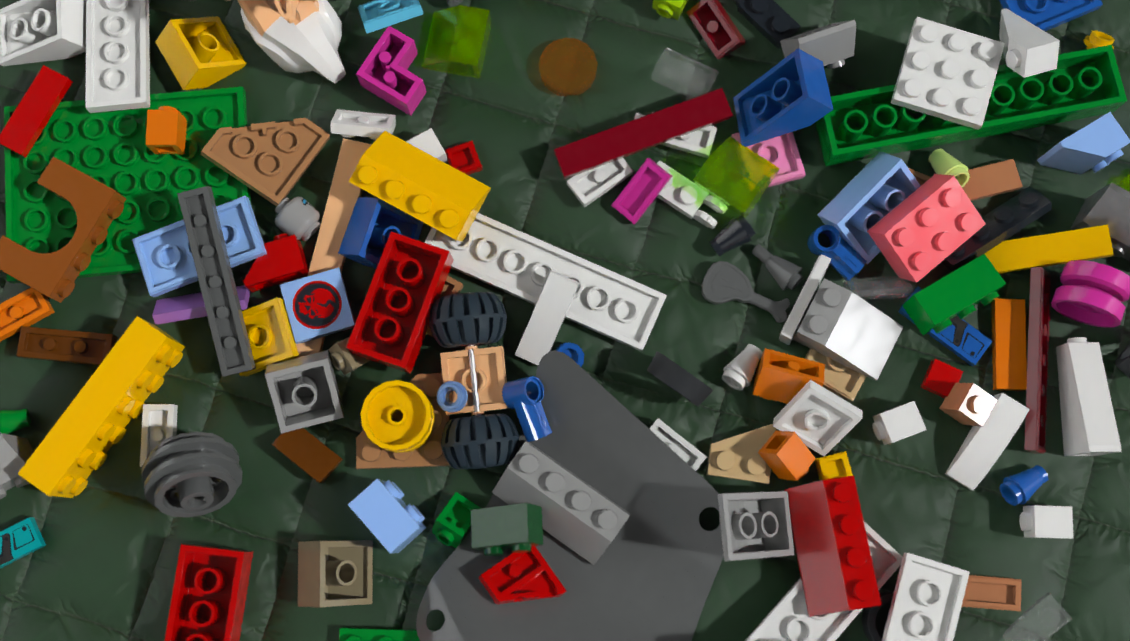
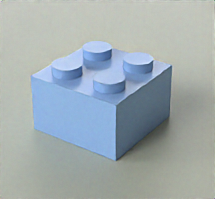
(388, 515)

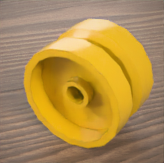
(380, 409)

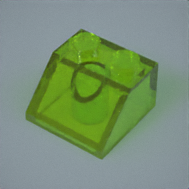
(458, 41)
(736, 176)

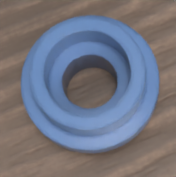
(443, 396)

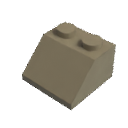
(335, 573)

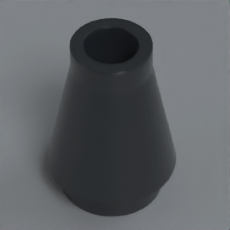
(734, 234)

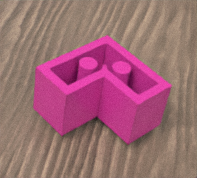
(387, 73)

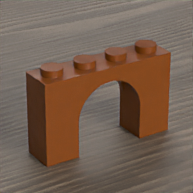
(95, 210)

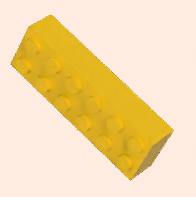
(102, 410)

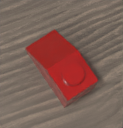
(281, 264)

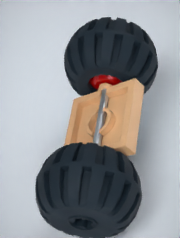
(470, 322)

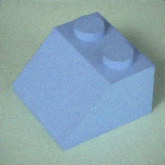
(1088, 148)

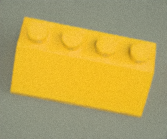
(420, 185)

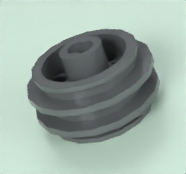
(191, 474)

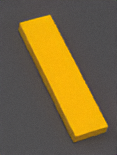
(1051, 249)

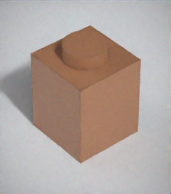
(968, 404)

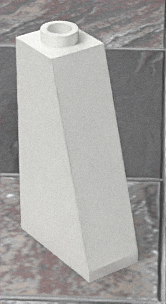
(1085, 400)

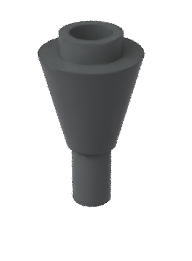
(784, 272)

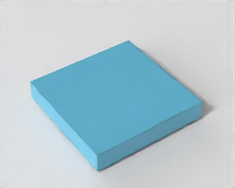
(385, 13)

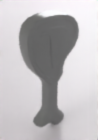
(728, 283)

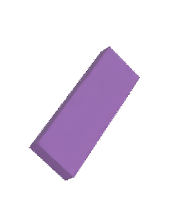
(189, 306)

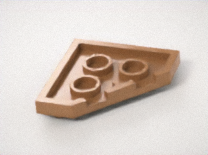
(267, 154)
(428, 455)

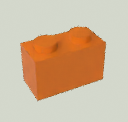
(784, 375)

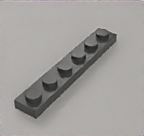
(216, 280)

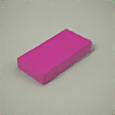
(641, 190)

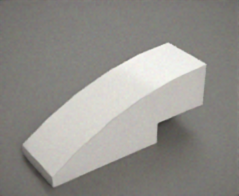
(987, 443)

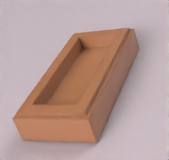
(992, 180)
(993, 593)

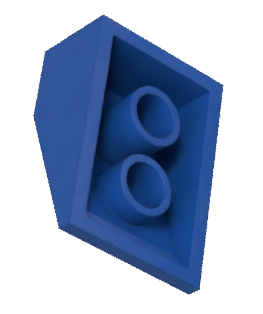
(783, 99)

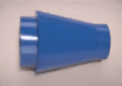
(1021, 486)

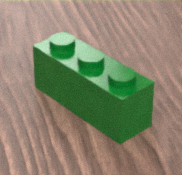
(954, 295)

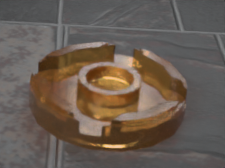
(568, 67)

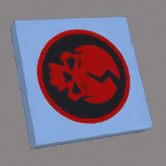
(317, 305)

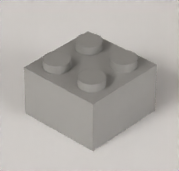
(304, 391)

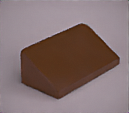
(308, 453)

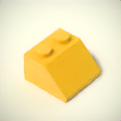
(199, 51)

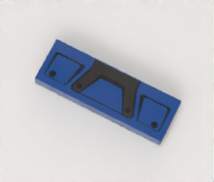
(959, 337)

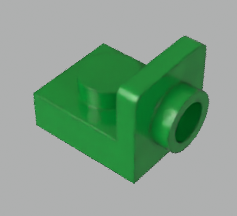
(454, 521)

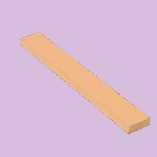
(335, 222)

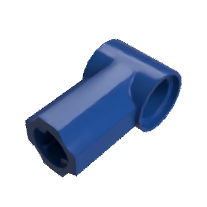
(843, 256)
(526, 398)

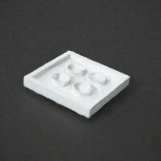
(947, 73)

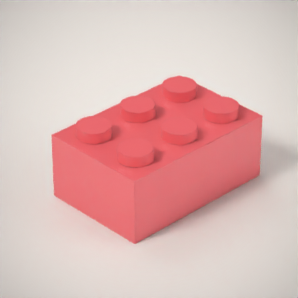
(926, 227)

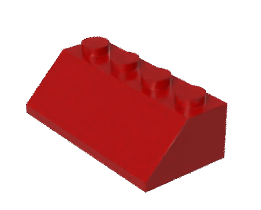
(832, 547)

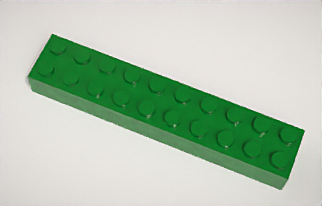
(867, 121)

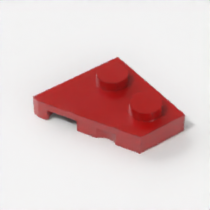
(521, 579)

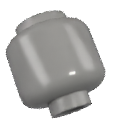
(297, 218)

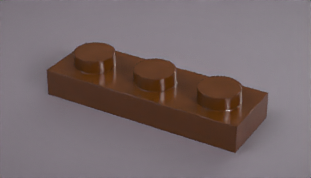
(64, 345)

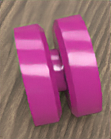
(1092, 293)

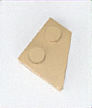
(739, 457)

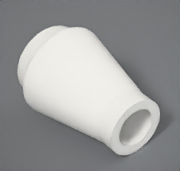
(742, 368)

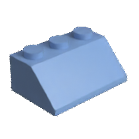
(867, 200)

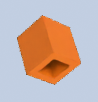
(166, 131)
(787, 455)

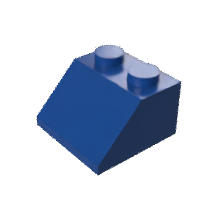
(371, 227)

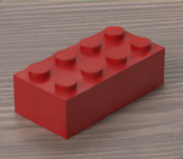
(400, 302)
(208, 594)

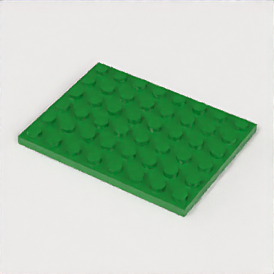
(114, 152)

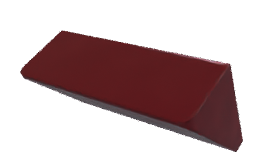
(716, 27)

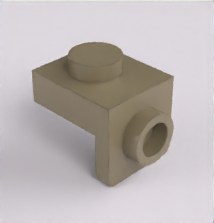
(344, 359)

